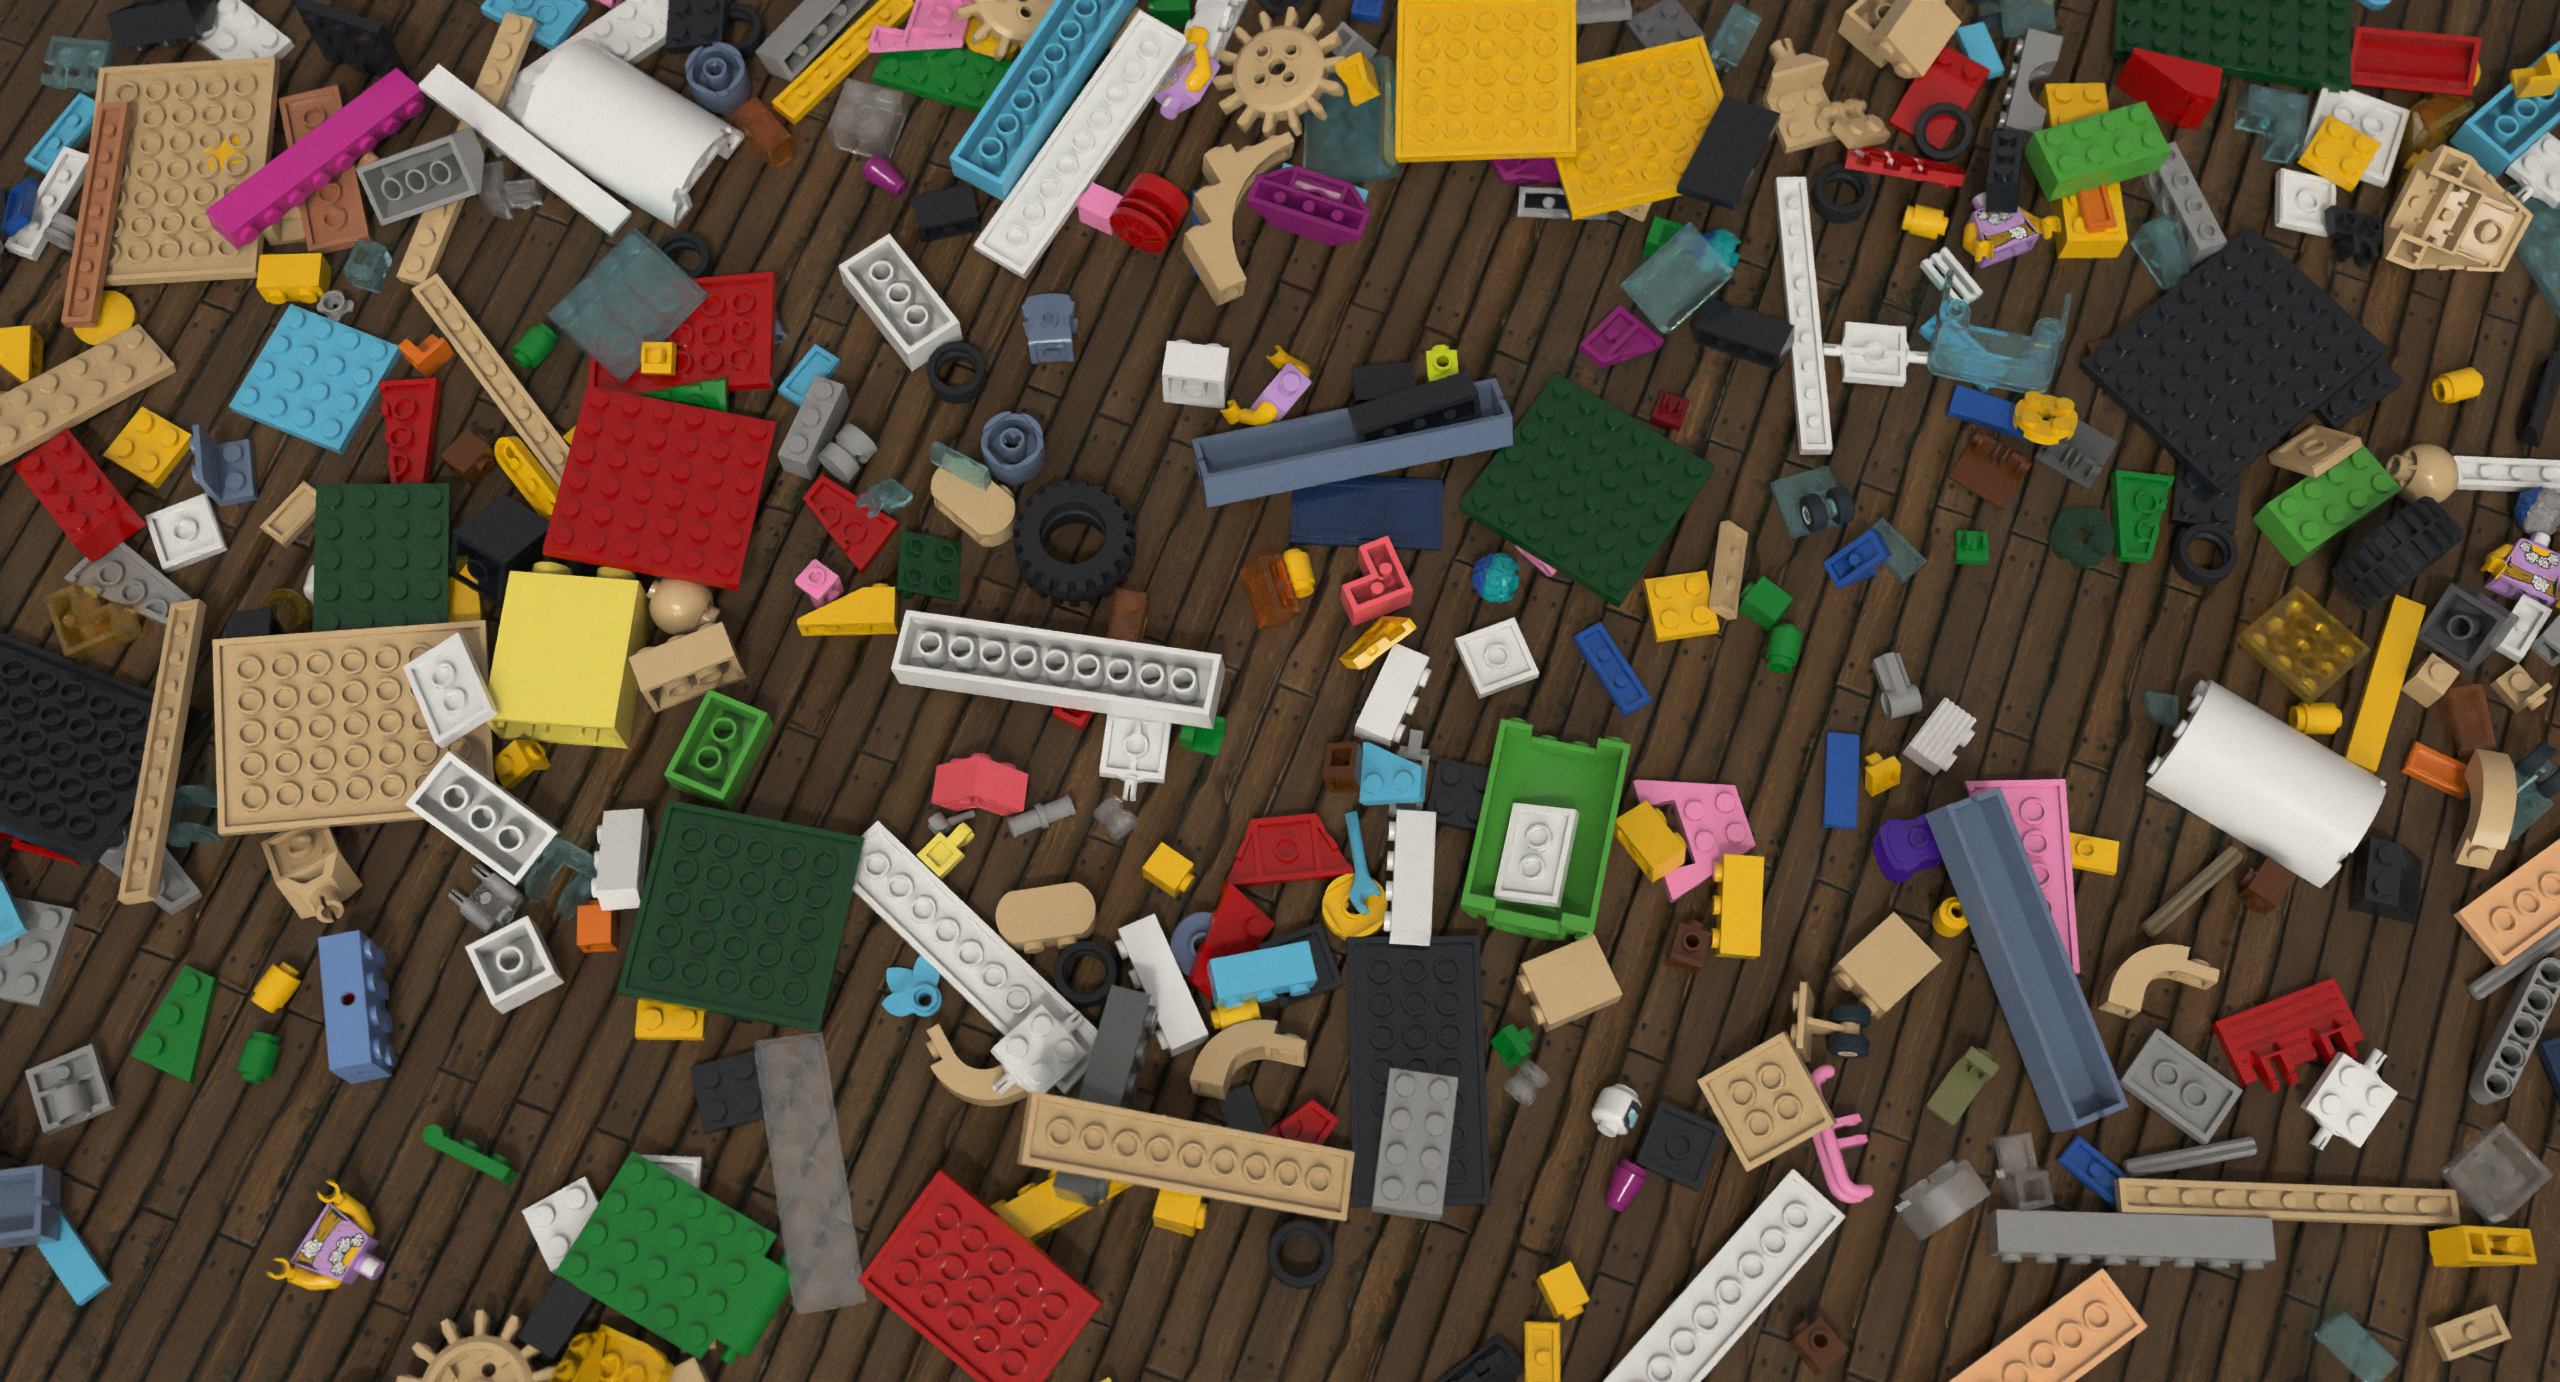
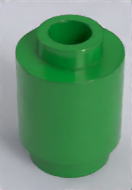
(534, 346)
(1783, 648)
(258, 1057)

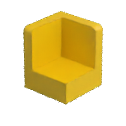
(1359, 77)
(2539, 80)

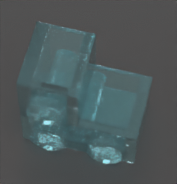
(2278, 116)

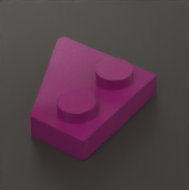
(1526, 171)
(1619, 339)

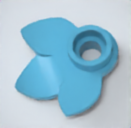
(910, 987)

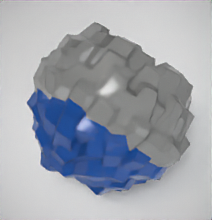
(2538, 510)

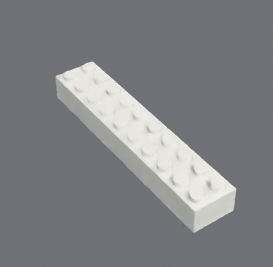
(1059, 669)

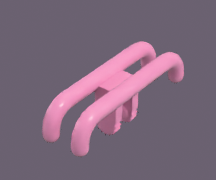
(1829, 1152)

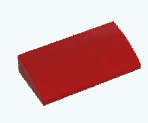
(2414, 61)

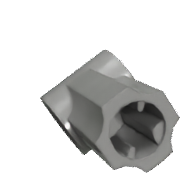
(1897, 694)

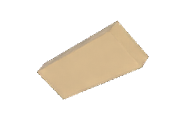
(1728, 570)

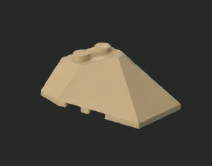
(2453, 217)

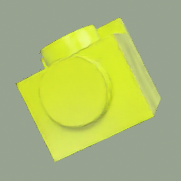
(1440, 363)

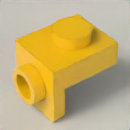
(519, 761)

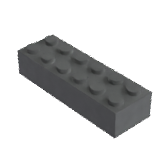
(1112, 1075)

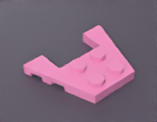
(929, 27)
(1710, 823)

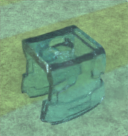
(184, 833)
(555, 856)

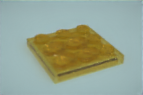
(2303, 645)

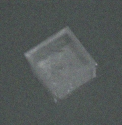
(867, 119)
(2496, 1173)
(1935, 1204)

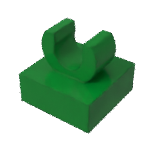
(1971, 547)
(1513, 1045)

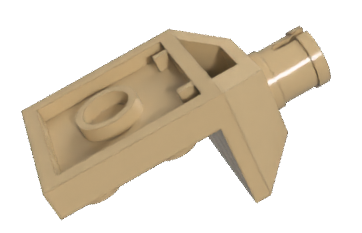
(1799, 96)
(311, 871)

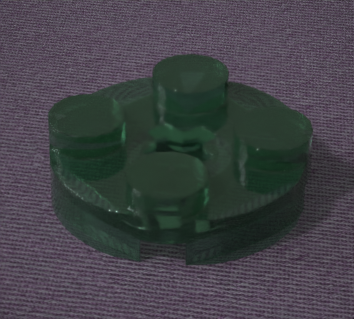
(2094, 525)

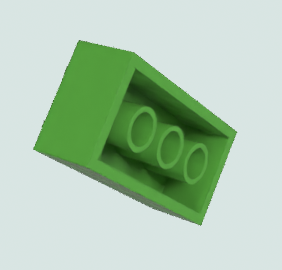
(2097, 151)
(2326, 506)

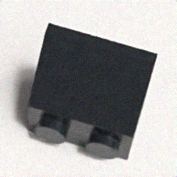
(2386, 880)

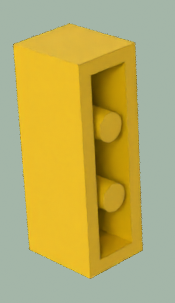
(1737, 906)

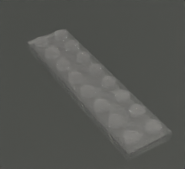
(809, 1173)

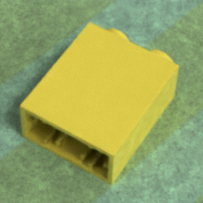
(565, 656)

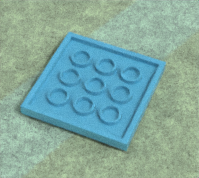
(315, 379)

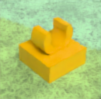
(658, 358)
(1881, 773)

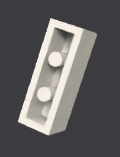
(1393, 697)
(621, 859)

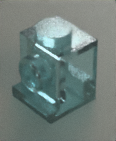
(367, 265)

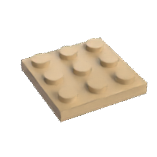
(1767, 1101)

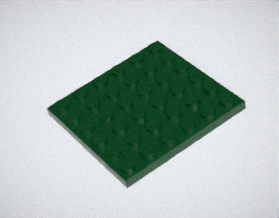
(1587, 489)
(742, 916)

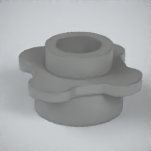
(332, 299)

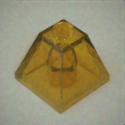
(2432, 123)

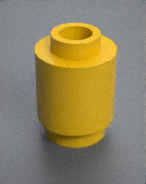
(1925, 221)
(2457, 385)
(1300, 572)
(2315, 719)
(1949, 918)
(276, 987)
(1224, 1018)

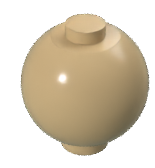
(2424, 472)
(681, 606)

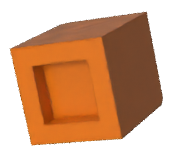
(427, 355)

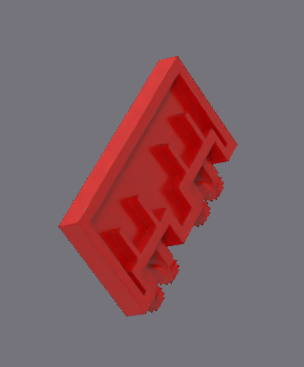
(2286, 1033)

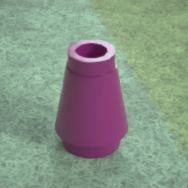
(884, 175)
(1624, 1185)

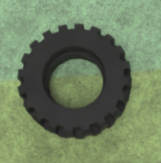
(1067, 506)
(2397, 553)

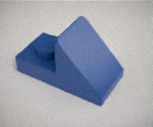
(1858, 559)

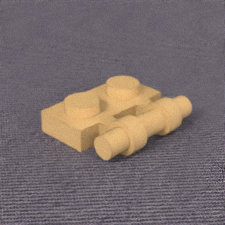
(1853, 126)

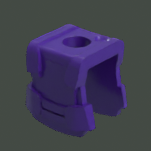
(1905, 848)

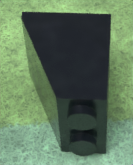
(496, 542)

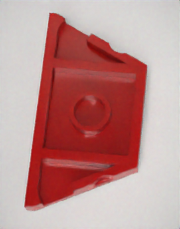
(1287, 852)

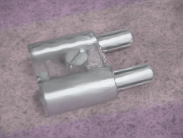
(490, 903)

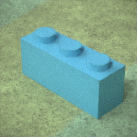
(1261, 974)

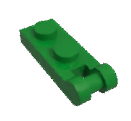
(469, 1154)

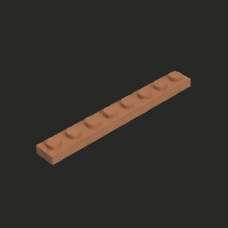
(97, 215)

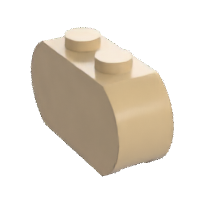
(980, 513)
(1046, 917)

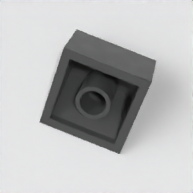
(2466, 625)

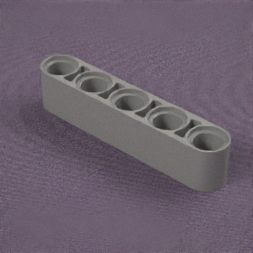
(2505, 1038)

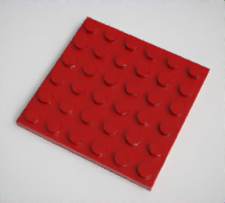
(660, 488)

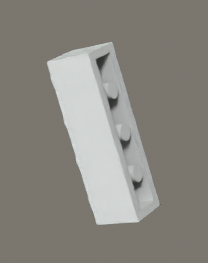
(1412, 877)
(1160, 976)

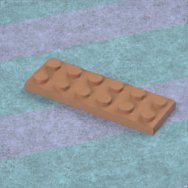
(337, 213)

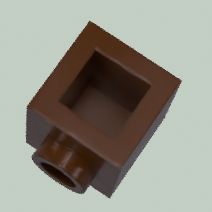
(469, 456)
(2265, 886)
(1817, 1344)

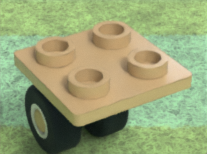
(1843, 1027)

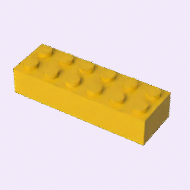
(2066, 104)

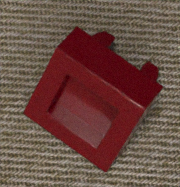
(1670, 411)

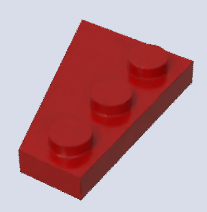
(849, 527)
(1234, 930)
(1305, 1124)

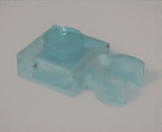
(884, 495)

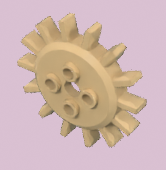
(1004, 21)
(1275, 97)
(468, 1357)

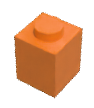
(596, 928)

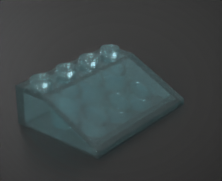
(1355, 140)
(626, 301)

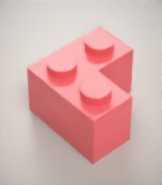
(1381, 588)
(980, 784)

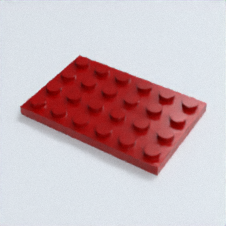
(723, 337)
(979, 1287)

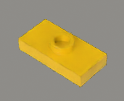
(2094, 854)

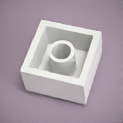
(1195, 374)
(514, 964)

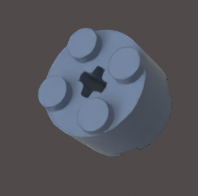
(718, 78)
(1013, 447)

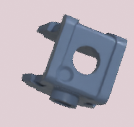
(1050, 327)

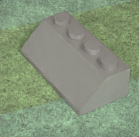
(424, 176)

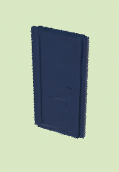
(1368, 509)

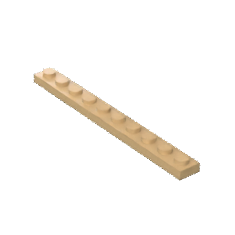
(494, 86)
(494, 375)
(162, 753)
(2289, 1201)

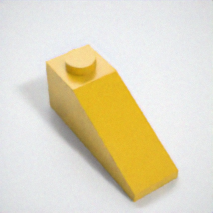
(862, 612)
(2481, 1246)

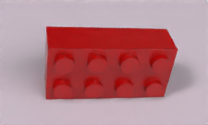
(79, 495)

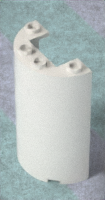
(625, 129)
(2267, 784)

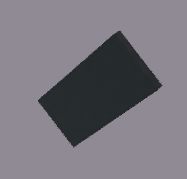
(1728, 153)

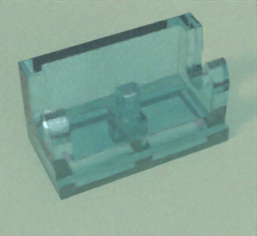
(1733, 37)
(2355, 1347)

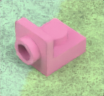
(820, 584)

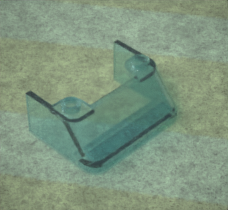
(1994, 355)

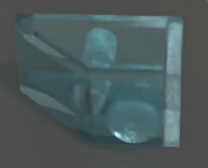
(2162, 251)

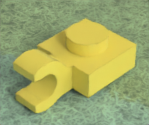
(943, 853)

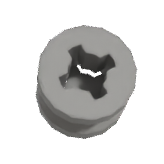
(61, 231)

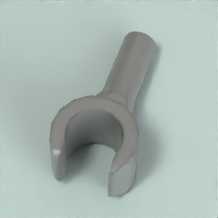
(939, 823)

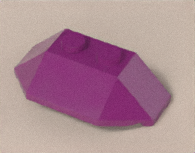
(1310, 205)

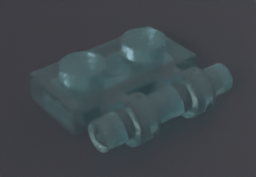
(77, 55)

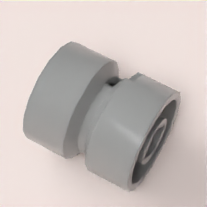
(844, 456)

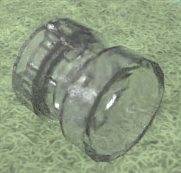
(1115, 817)
(1526, 1083)

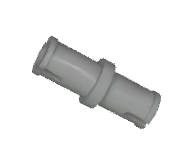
(1041, 816)

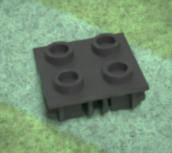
(2080, 456)

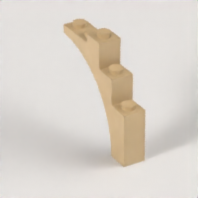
(1230, 177)

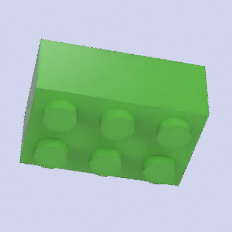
(719, 750)

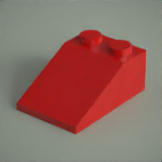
(1948, 80)
(2171, 86)

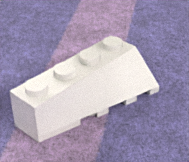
(1219, 19)

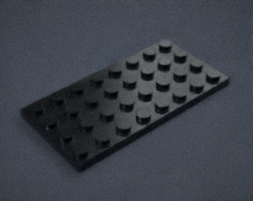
(1420, 1015)

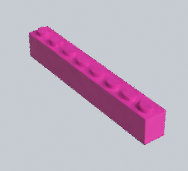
(316, 159)

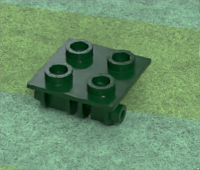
(928, 566)

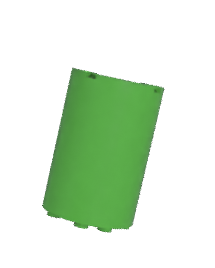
(1549, 775)

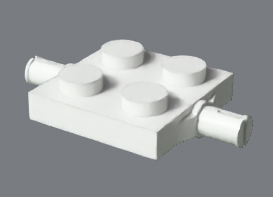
(2538, 171)
(1874, 354)
(1135, 751)
(1038, 1052)
(2348, 1099)

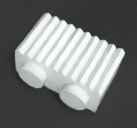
(1940, 736)

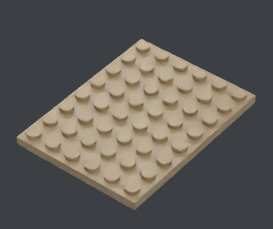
(166, 177)
(329, 727)

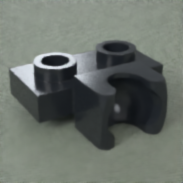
(2358, 234)

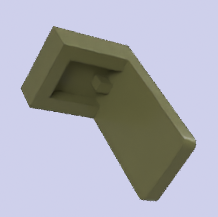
(1962, 1084)

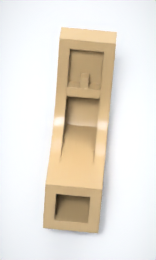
(2492, 808)
(2127, 983)
(1239, 1046)
(967, 1082)

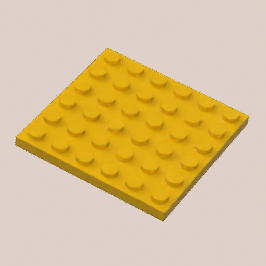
(1485, 80)
(1638, 125)

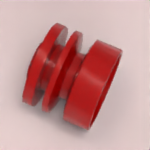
(1149, 213)

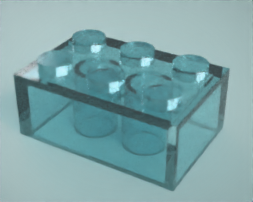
(1677, 278)

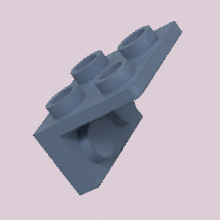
(224, 469)

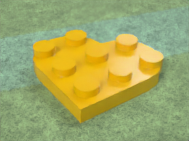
(632, 1360)

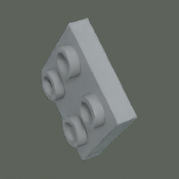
(70, 1089)

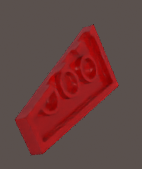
(1903, 165)
(411, 424)

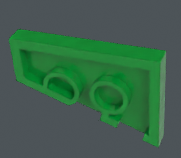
(2137, 511)
(178, 1027)

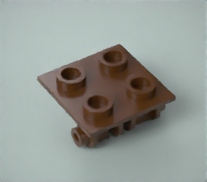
(1990, 469)

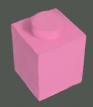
(1097, 206)

